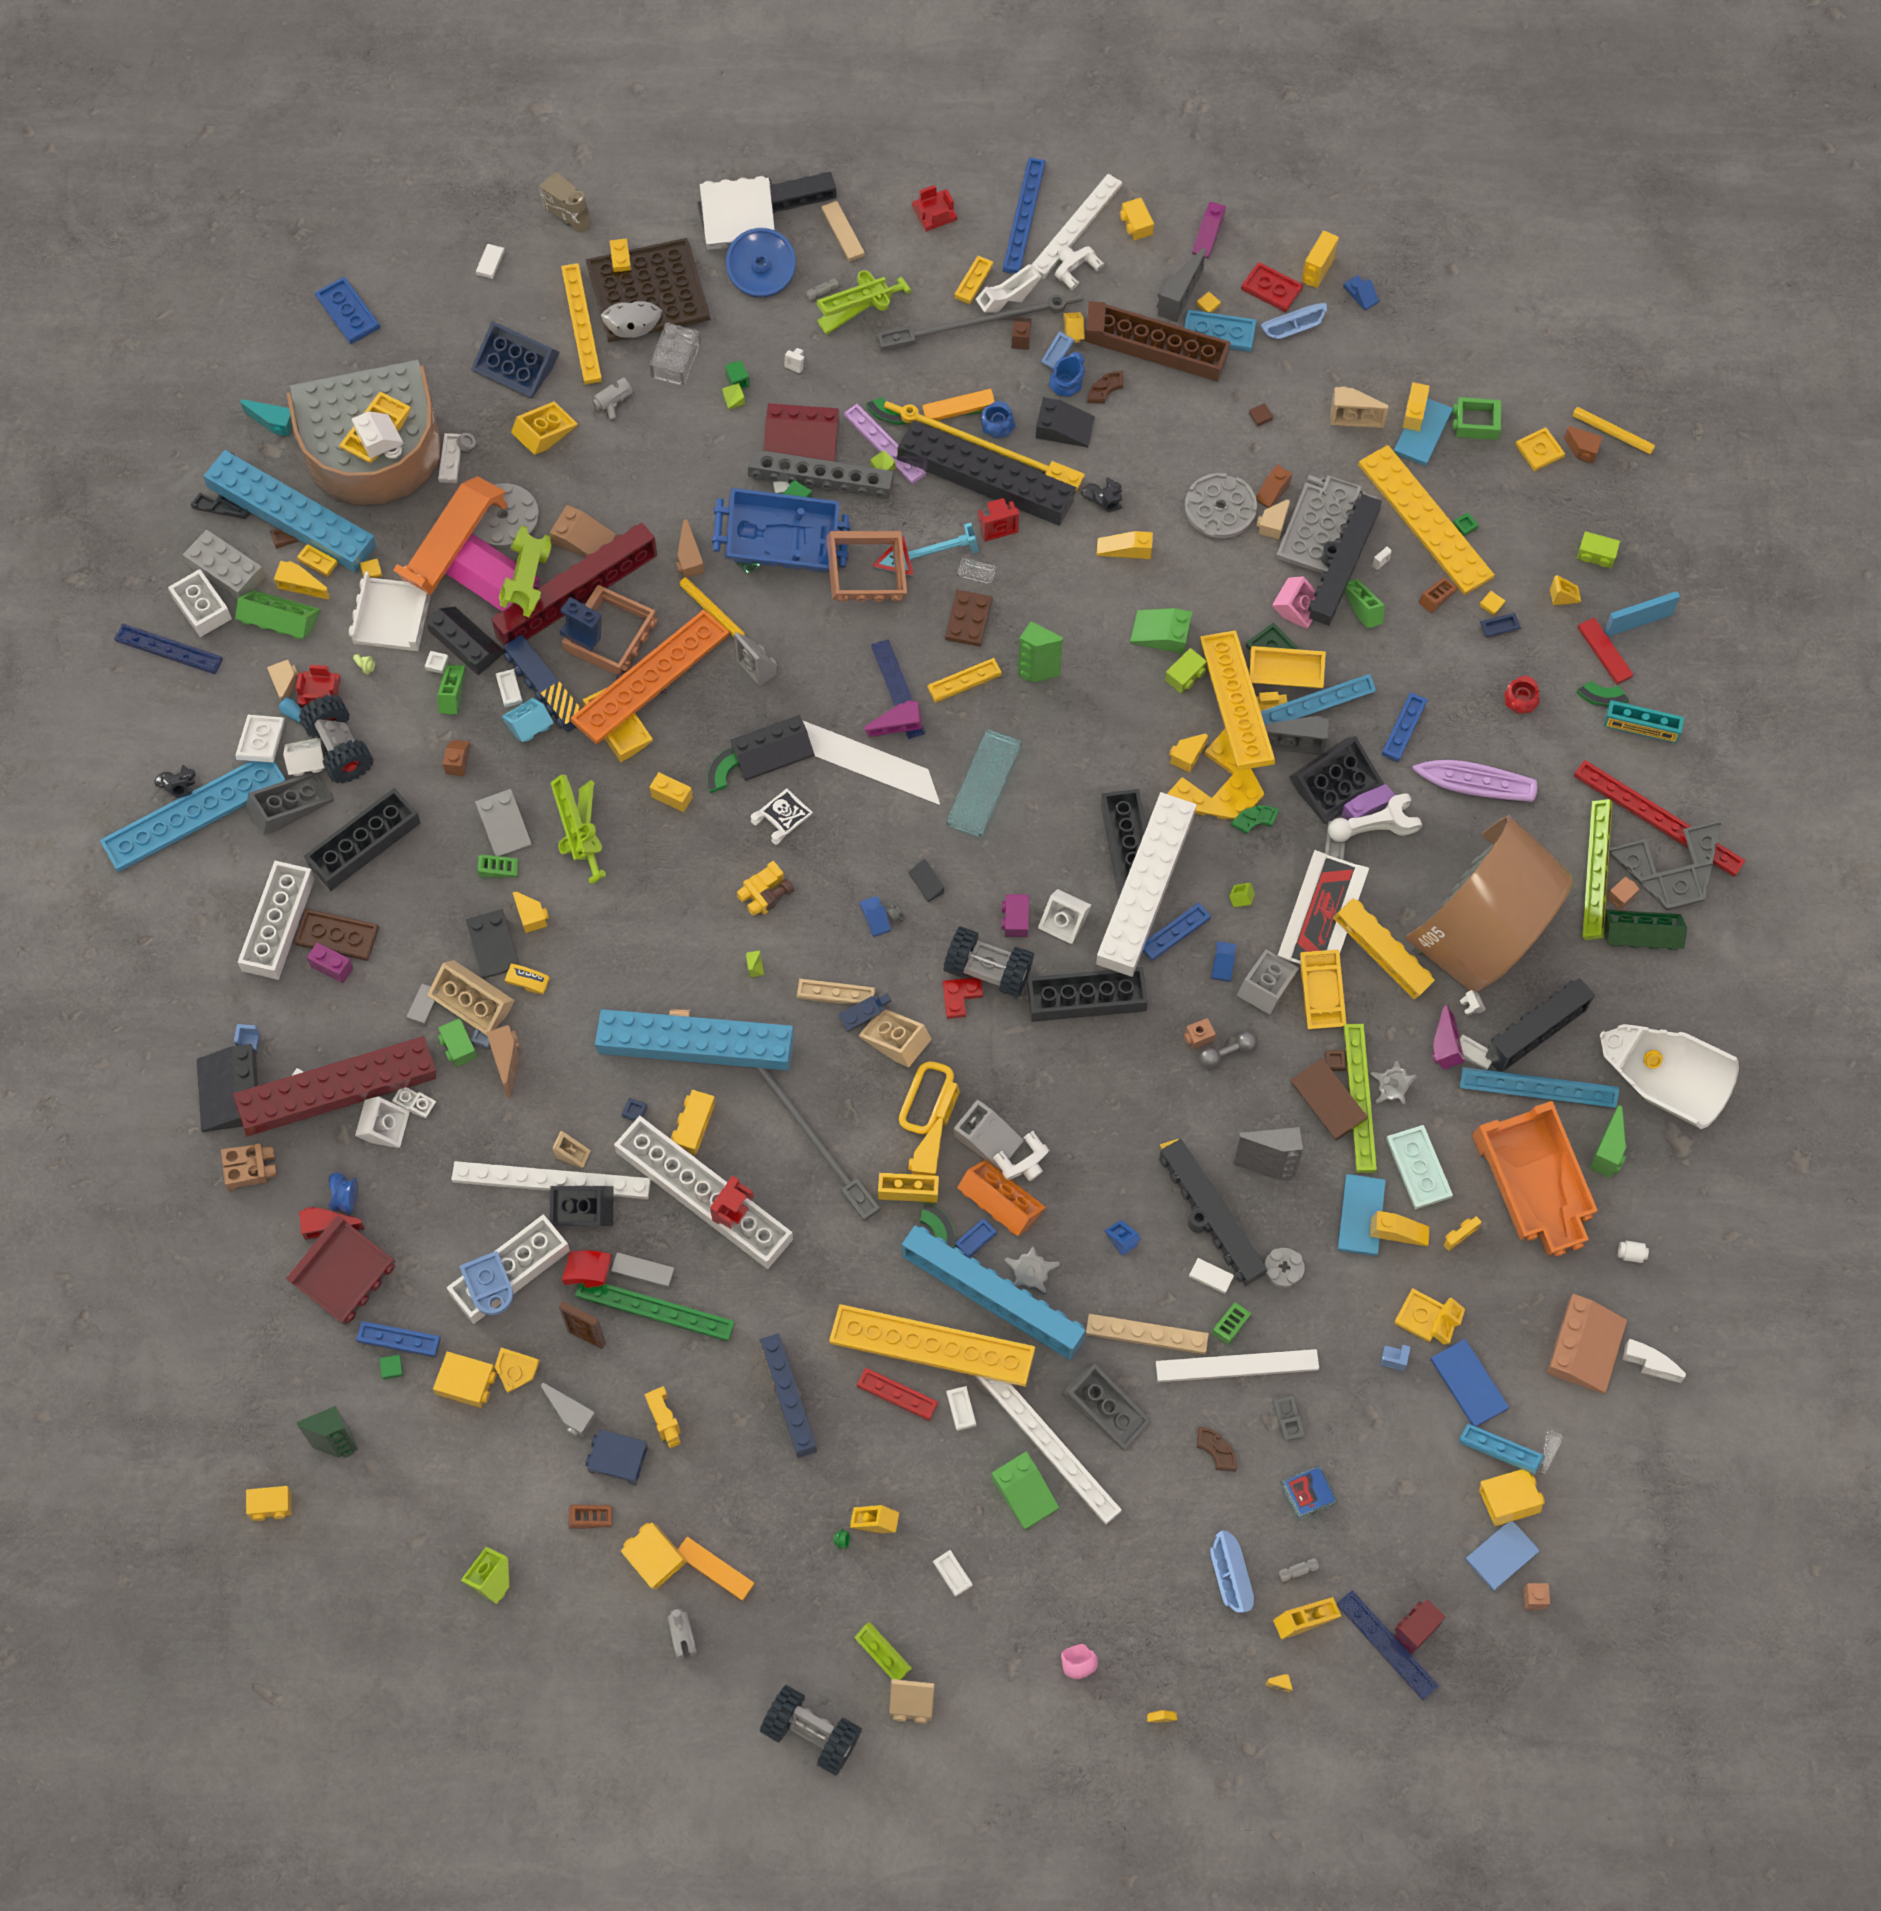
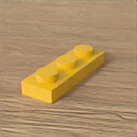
(973, 280)

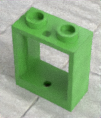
(1477, 431)

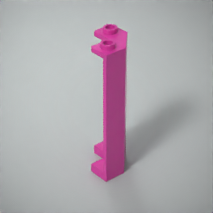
(483, 570)

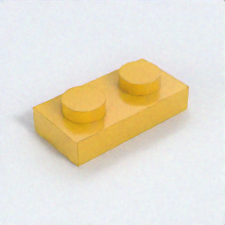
(620, 255)
(317, 560)
(1455, 1237)

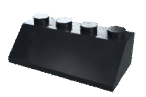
(464, 638)
(772, 747)

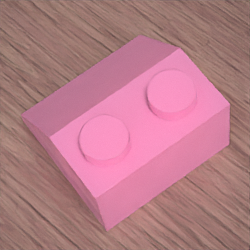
(1294, 601)

